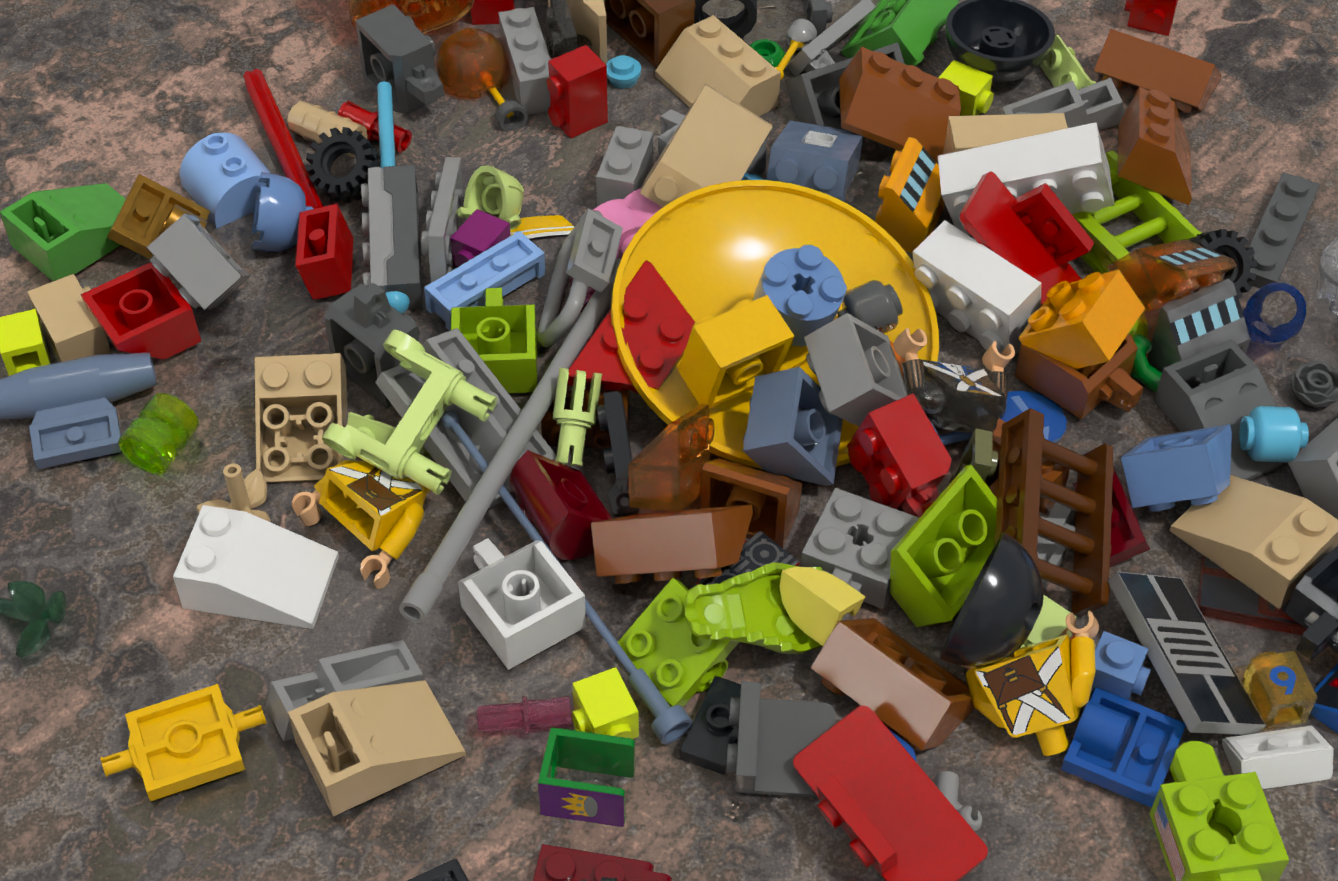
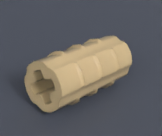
(313, 120)

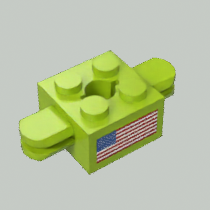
(1203, 810)

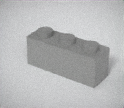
(526, 58)

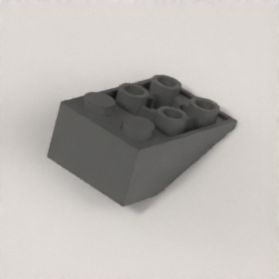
(1216, 391)

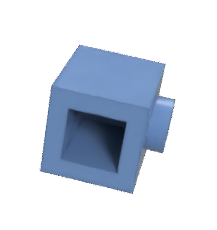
(1120, 666)

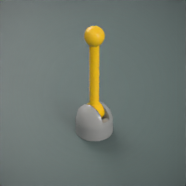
(798, 36)

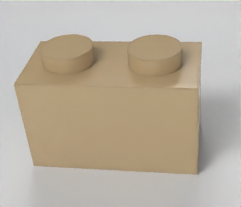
(67, 320)

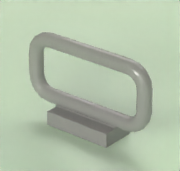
(588, 258)

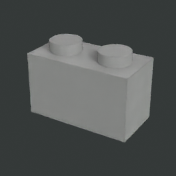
(624, 164)

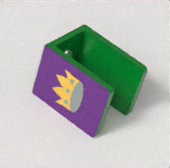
(585, 753)

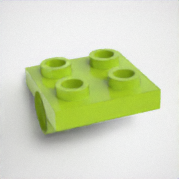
(670, 652)

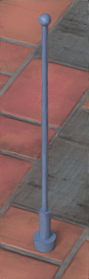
(670, 722)

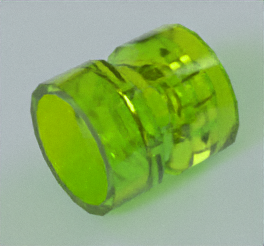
(158, 432)

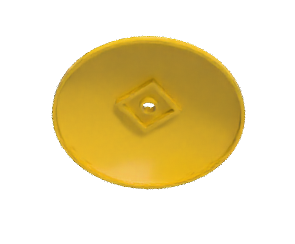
(712, 257)

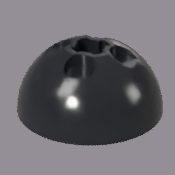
(999, 37)
(998, 608)

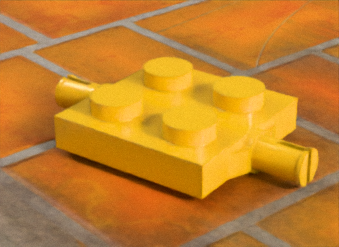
(184, 742)

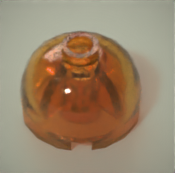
(471, 63)

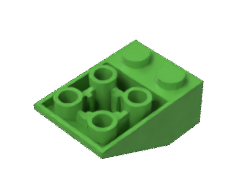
(63, 227)

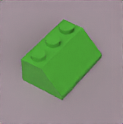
(908, 22)

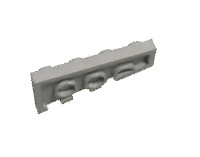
(443, 218)

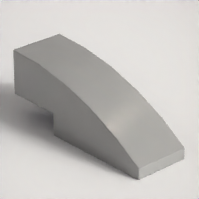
(1084, 106)
(347, 671)

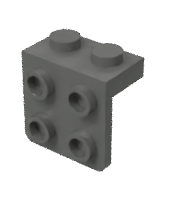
(770, 738)

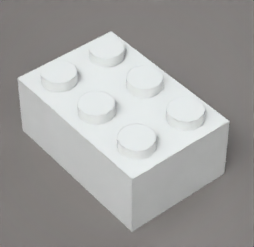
(976, 287)

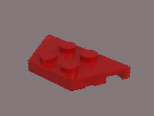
(655, 333)

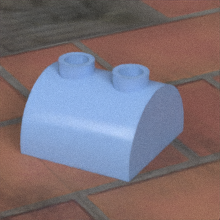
(222, 177)

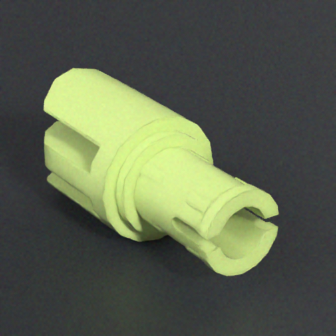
(574, 421)

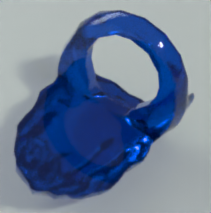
(1264, 333)

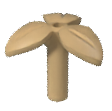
(243, 493)

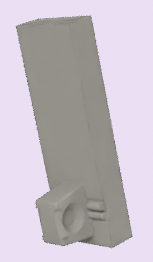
(815, 53)

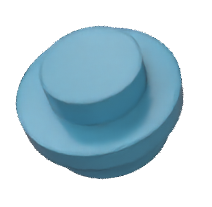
(623, 71)

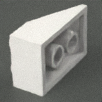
(253, 569)

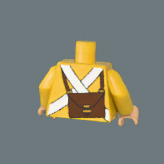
(371, 506)
(1039, 686)

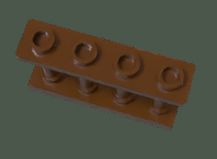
(1019, 502)

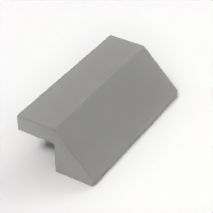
(443, 445)

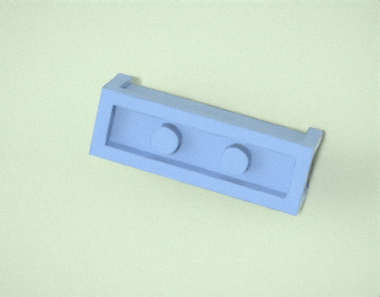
(501, 266)

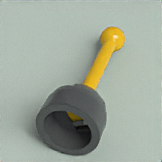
(506, 109)

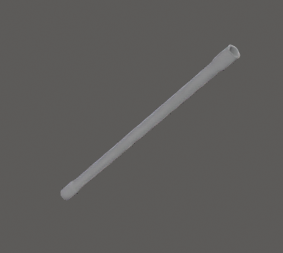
(430, 583)

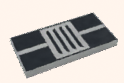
(1186, 654)

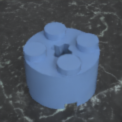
(803, 289)

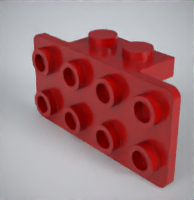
(1026, 230)
(887, 803)

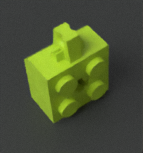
(503, 339)

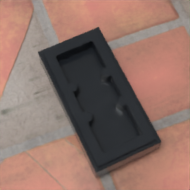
(710, 732)

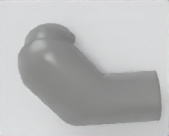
(948, 784)

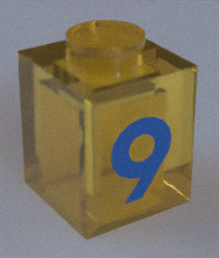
(1279, 689)

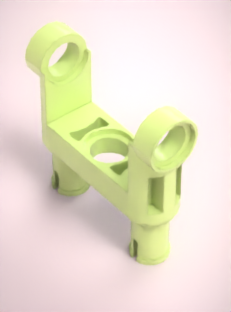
(401, 452)

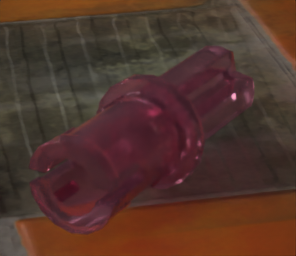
(526, 715)

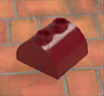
(557, 504)

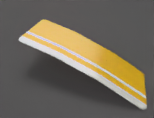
(543, 226)

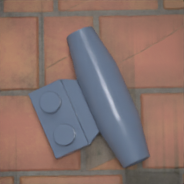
(74, 404)

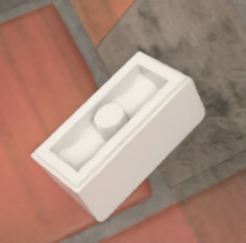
(1281, 756)

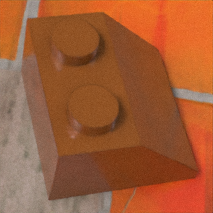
(772, 497)

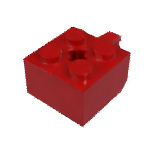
(900, 456)

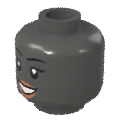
(873, 305)

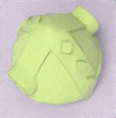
(494, 194)

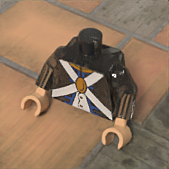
(956, 394)

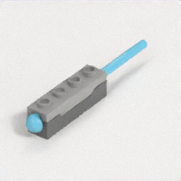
(392, 219)

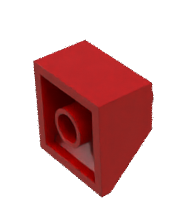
(144, 313)

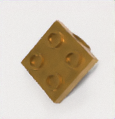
(148, 213)

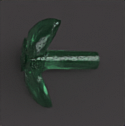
(30, 605)

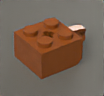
(1084, 387)

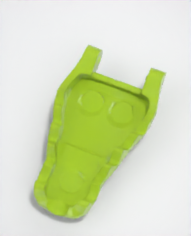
(747, 611)

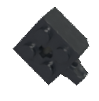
(1316, 607)

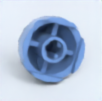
(277, 213)

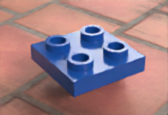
(1123, 746)

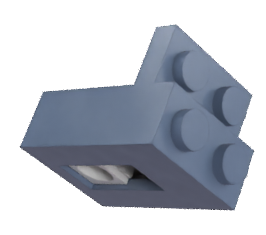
(815, 158)

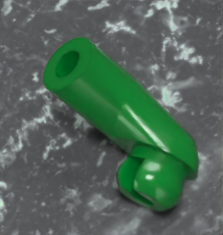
(1141, 369)

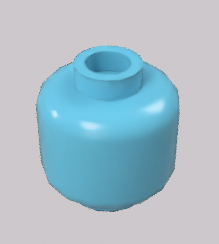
(1273, 434)

